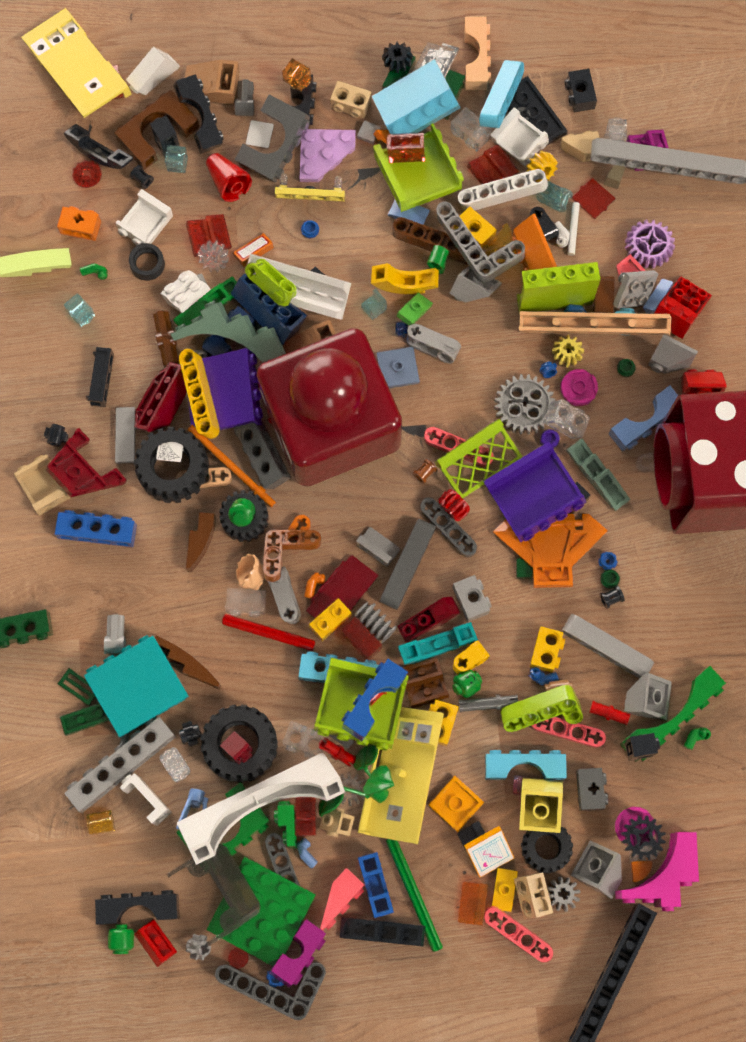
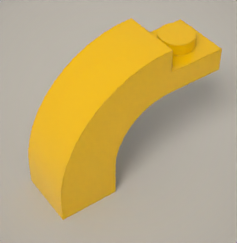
(403, 282)

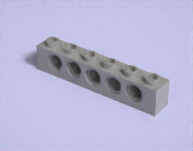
(116, 775)

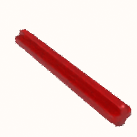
(268, 632)

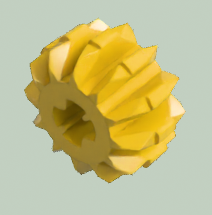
(544, 162)

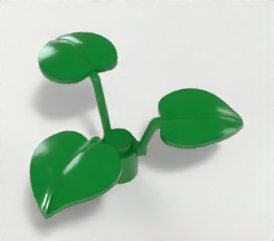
(375, 787)

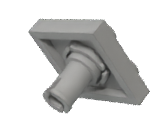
(635, 288)

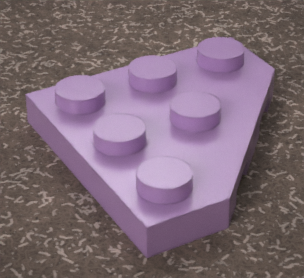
(323, 151)

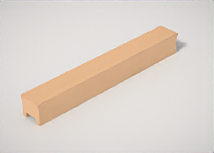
(595, 323)

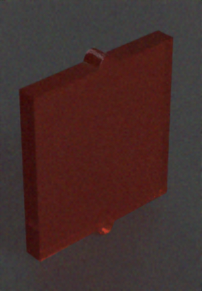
(593, 198)

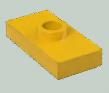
(504, 889)

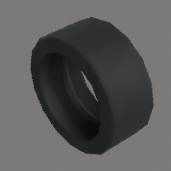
(143, 249)

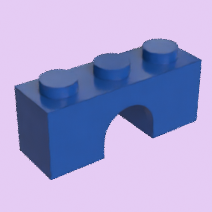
(375, 885)

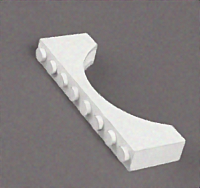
(308, 779)

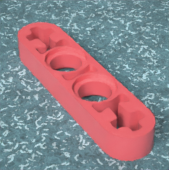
(435, 443)
(567, 732)
(518, 934)

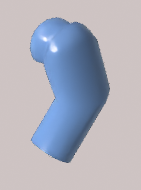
(304, 854)

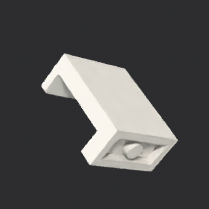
(519, 137)
(144, 219)
(161, 810)

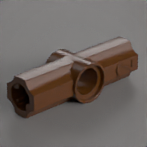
(164, 339)

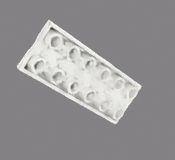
(314, 290)

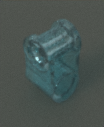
(555, 196)

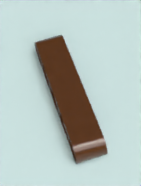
(428, 234)

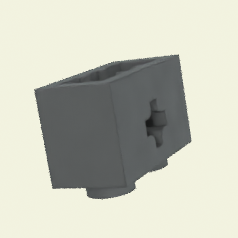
(586, 800)

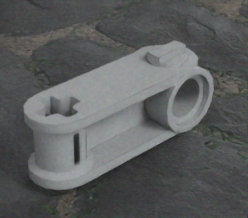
(433, 343)
(285, 597)

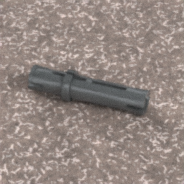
(487, 703)

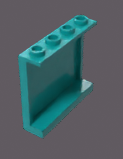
(135, 685)

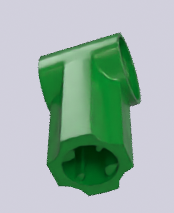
(438, 258)

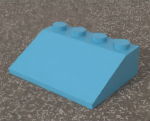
(416, 100)

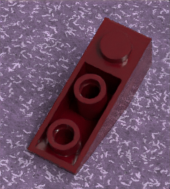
(429, 618)

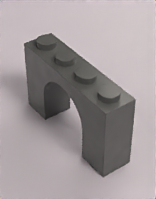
(294, 124)

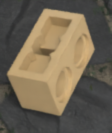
(353, 95)
(533, 895)

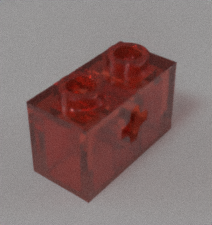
(406, 147)
(361, 639)
(306, 817)

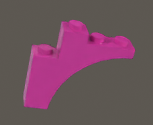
(677, 870)

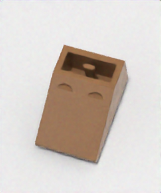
(218, 79)
(310, 336)

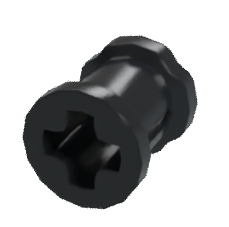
(141, 177)
(617, 592)

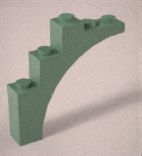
(215, 321)

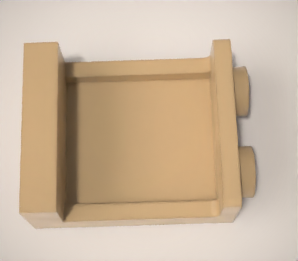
(40, 486)

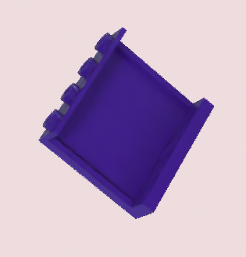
(233, 388)
(535, 492)

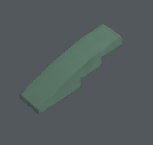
(598, 475)

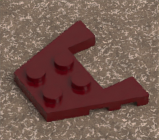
(76, 474)

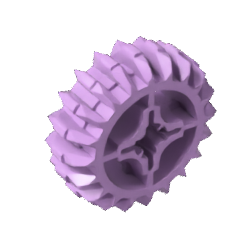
(663, 244)

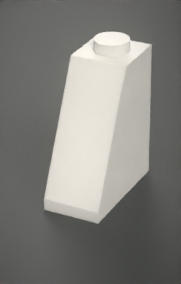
(152, 71)

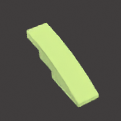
(34, 261)

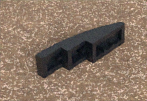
(382, 931)

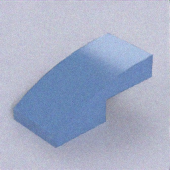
(415, 214)

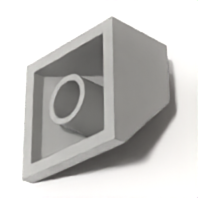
(470, 288)
(671, 356)
(649, 697)
(599, 869)

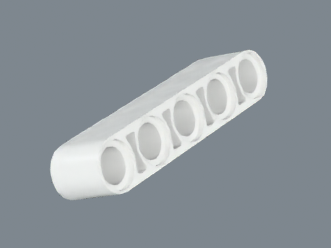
(512, 191)

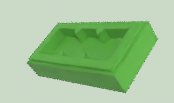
(414, 309)

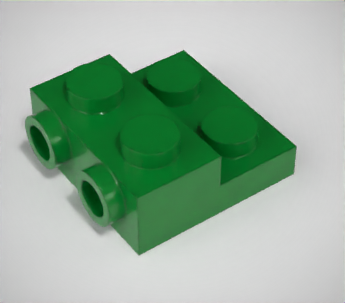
(286, 819)

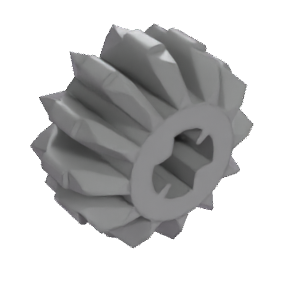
(566, 888)

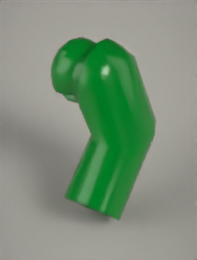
(94, 268)
(696, 735)

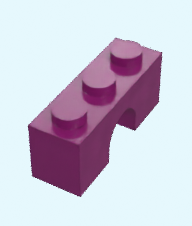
(309, 939)

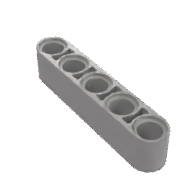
(607, 646)

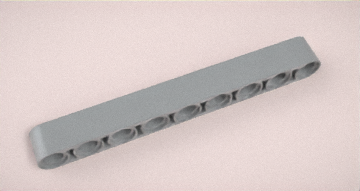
(668, 160)

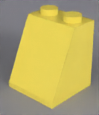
(541, 805)

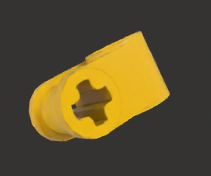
(472, 656)

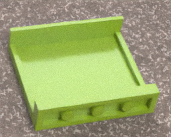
(421, 181)
(558, 287)
(341, 688)

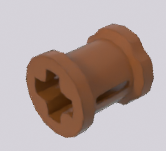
(425, 471)

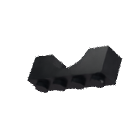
(190, 92)
(110, 909)

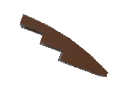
(192, 667)

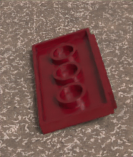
(347, 583)

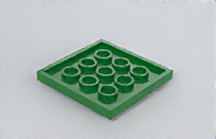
(279, 918)

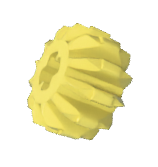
(574, 349)

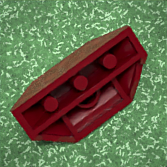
(161, 399)

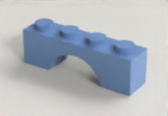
(629, 432)

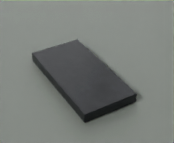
(540, 112)

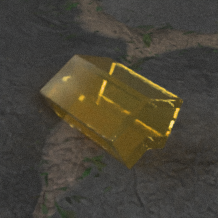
(100, 822)

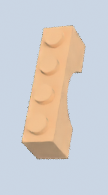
(477, 72)

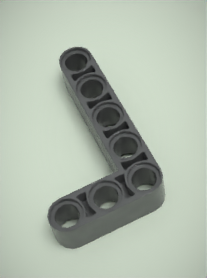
(273, 992)

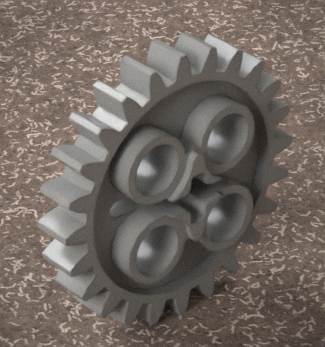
(526, 387)

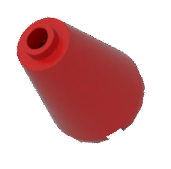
(228, 177)

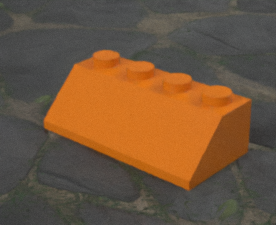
(536, 247)

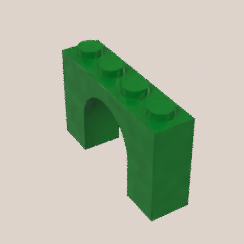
(249, 825)

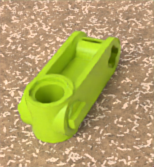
(271, 282)

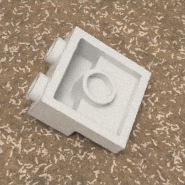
(184, 291)

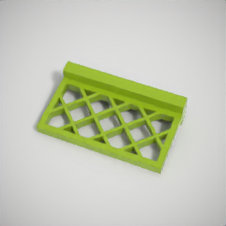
(474, 443)

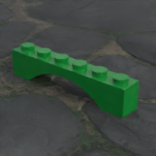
(702, 688)

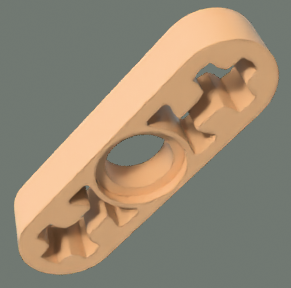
(217, 472)

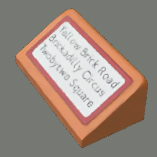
(257, 246)

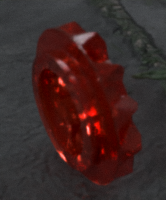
(85, 181)

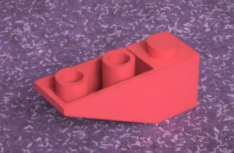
(342, 892)

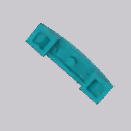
(438, 644)

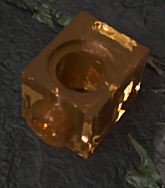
(296, 74)

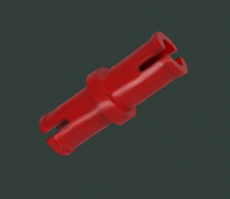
(609, 713)
(337, 752)

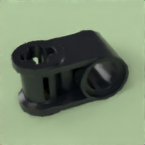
(548, 227)

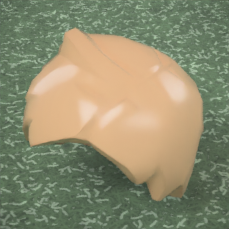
(250, 572)

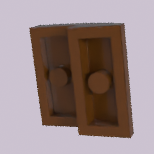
(425, 683)

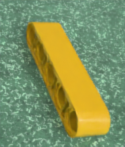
(204, 400)

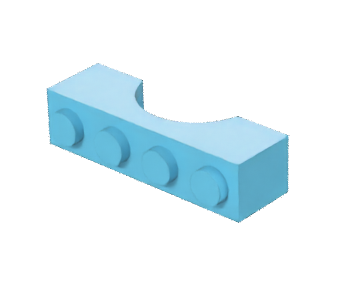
(550, 765)

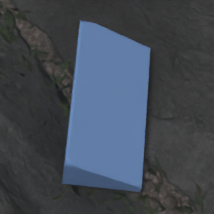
(657, 296)

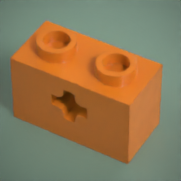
(79, 223)

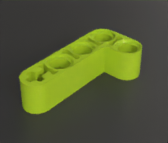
(541, 708)

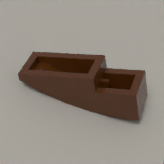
(200, 540)

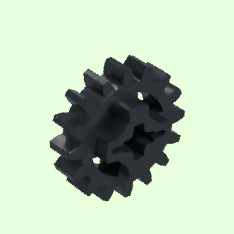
(635, 832)

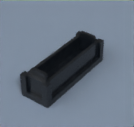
(100, 376)

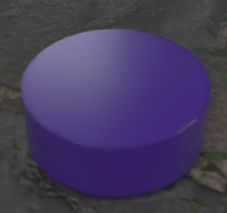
(550, 436)

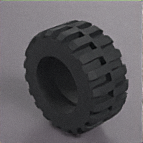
(178, 488)
(220, 724)

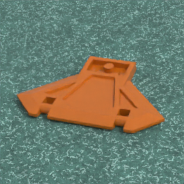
(554, 550)

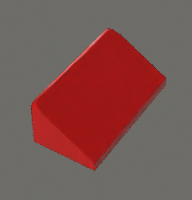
(155, 943)

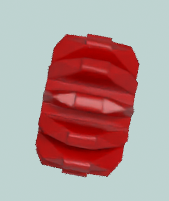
(454, 504)

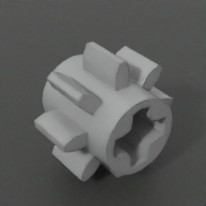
(198, 947)

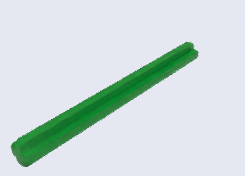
(414, 894)

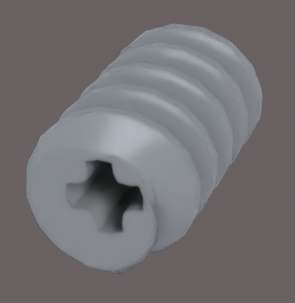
(375, 622)

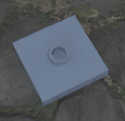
(399, 367)

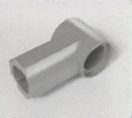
(115, 636)

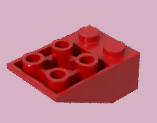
(684, 305)

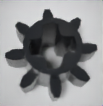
(56, 435)
(190, 733)

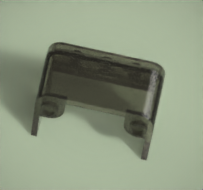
(232, 885)

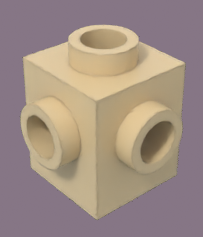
(337, 823)

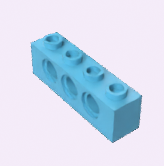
(311, 659)

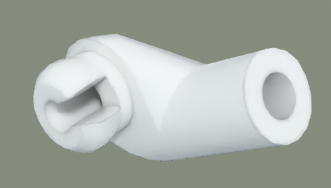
(563, 237)

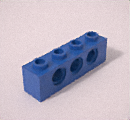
(124, 537)

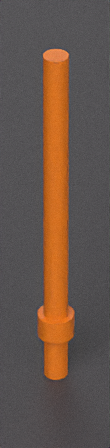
(233, 467)

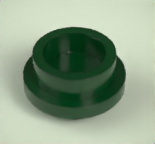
(626, 367)
(610, 578)

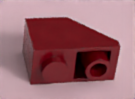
(237, 748)

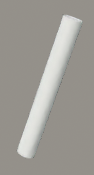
(573, 228)

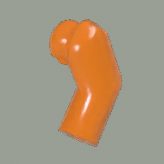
(311, 584)

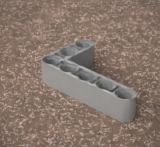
(473, 247)

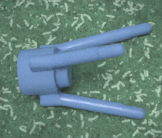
(194, 800)

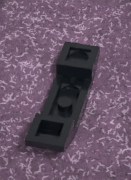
(95, 151)

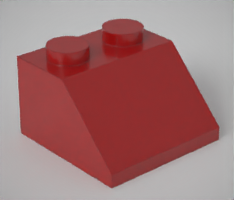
(702, 382)

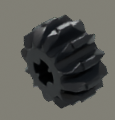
(397, 56)

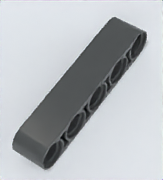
(407, 564)

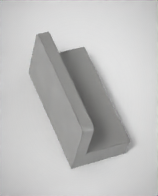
(378, 546)

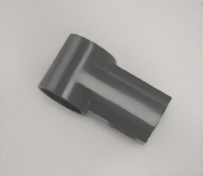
(244, 103)

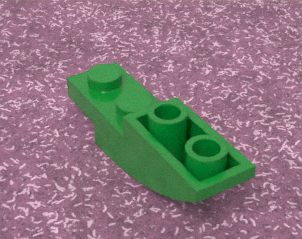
(219, 293)

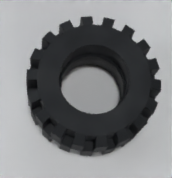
(255, 527)
(547, 865)

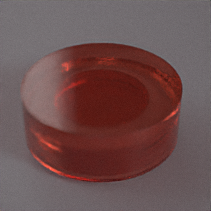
(238, 958)

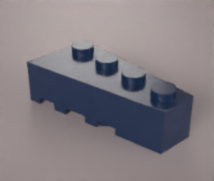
(266, 312)

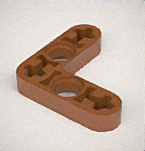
(283, 544)

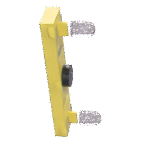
(310, 192)

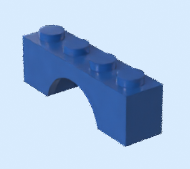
(388, 679)

